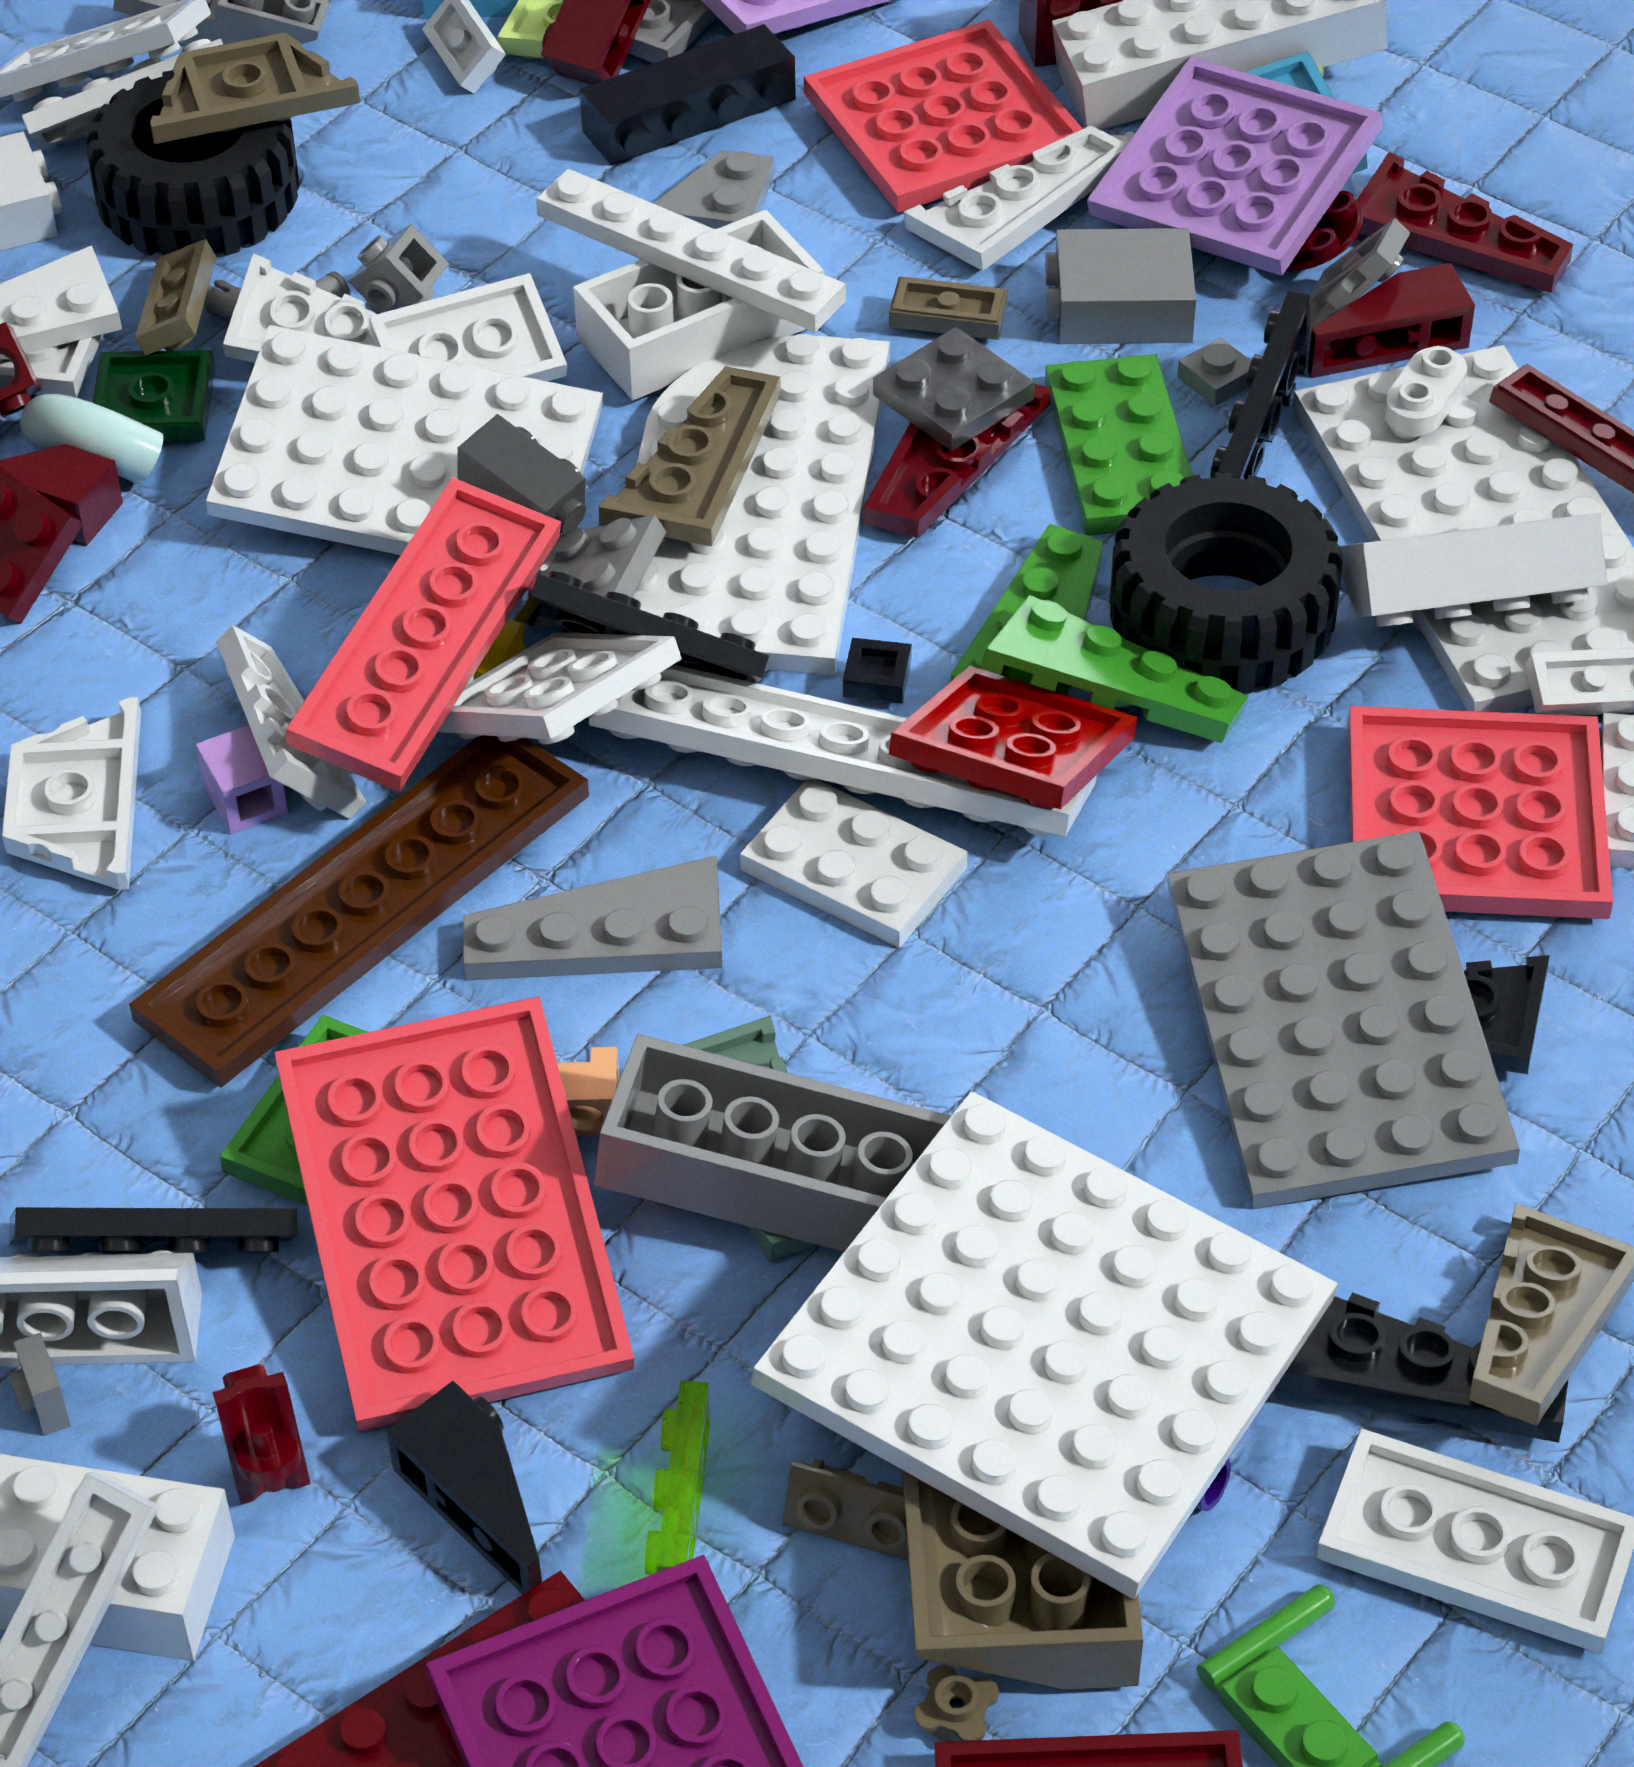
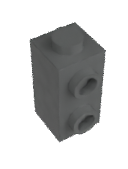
(518, 468)

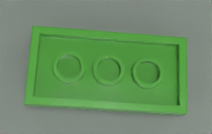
(1115, 435)

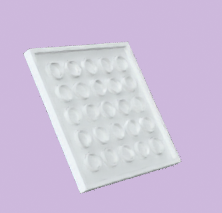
(1047, 1341)

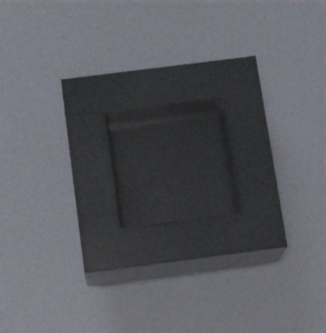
(877, 670)

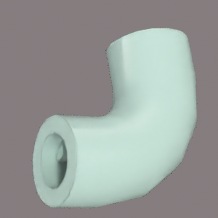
(67, 420)

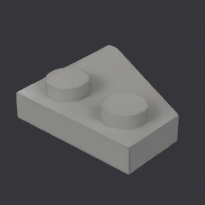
(722, 189)
(1357, 271)

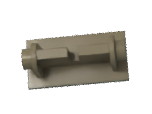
(846, 1508)

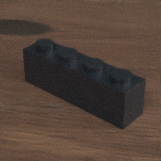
(687, 94)

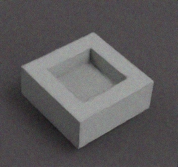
(1215, 371)
(37, 1385)

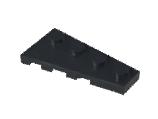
(1270, 386)
(125, 1228)
(1402, 1369)

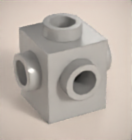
(398, 270)

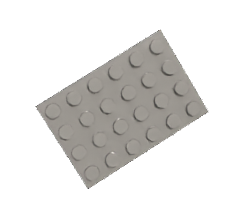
(1340, 1020)

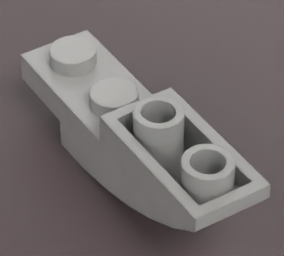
(247, 18)

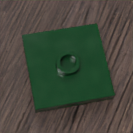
(159, 390)

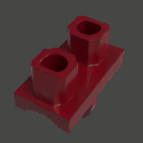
(260, 1432)

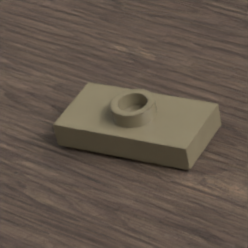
(945, 305)

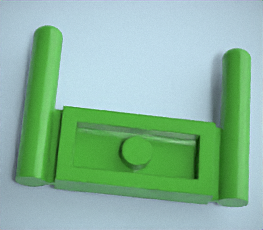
(1286, 1709)

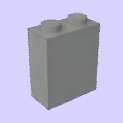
(1121, 286)

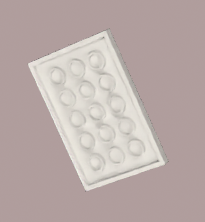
(367, 436)

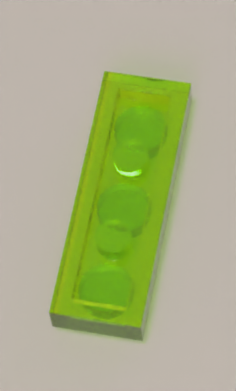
(680, 1487)

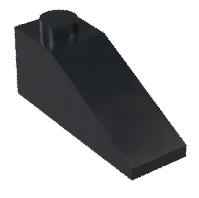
(461, 1467)

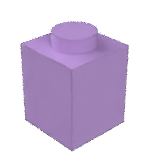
(239, 780)

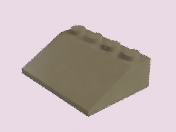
(1009, 1605)

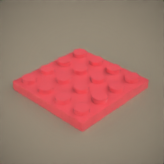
(939, 113)
(1499, 802)

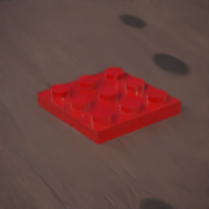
(1013, 737)

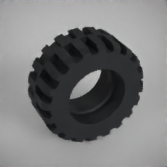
(192, 187)
(1237, 532)

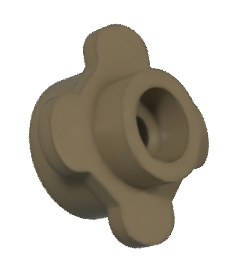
(952, 1723)

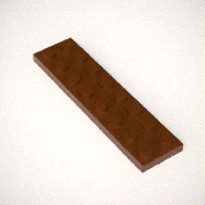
(357, 904)

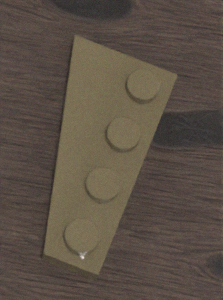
(702, 460)

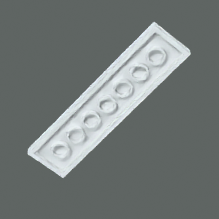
(809, 742)

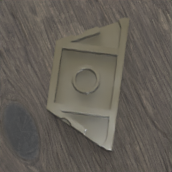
(247, 86)

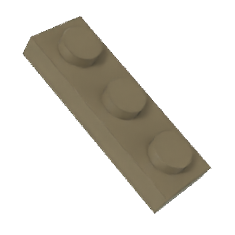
(175, 298)

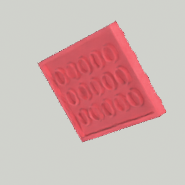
(452, 1211)

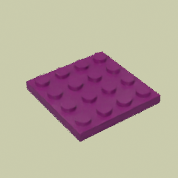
(617, 1683)

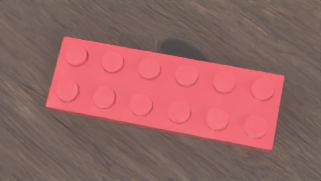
(423, 634)

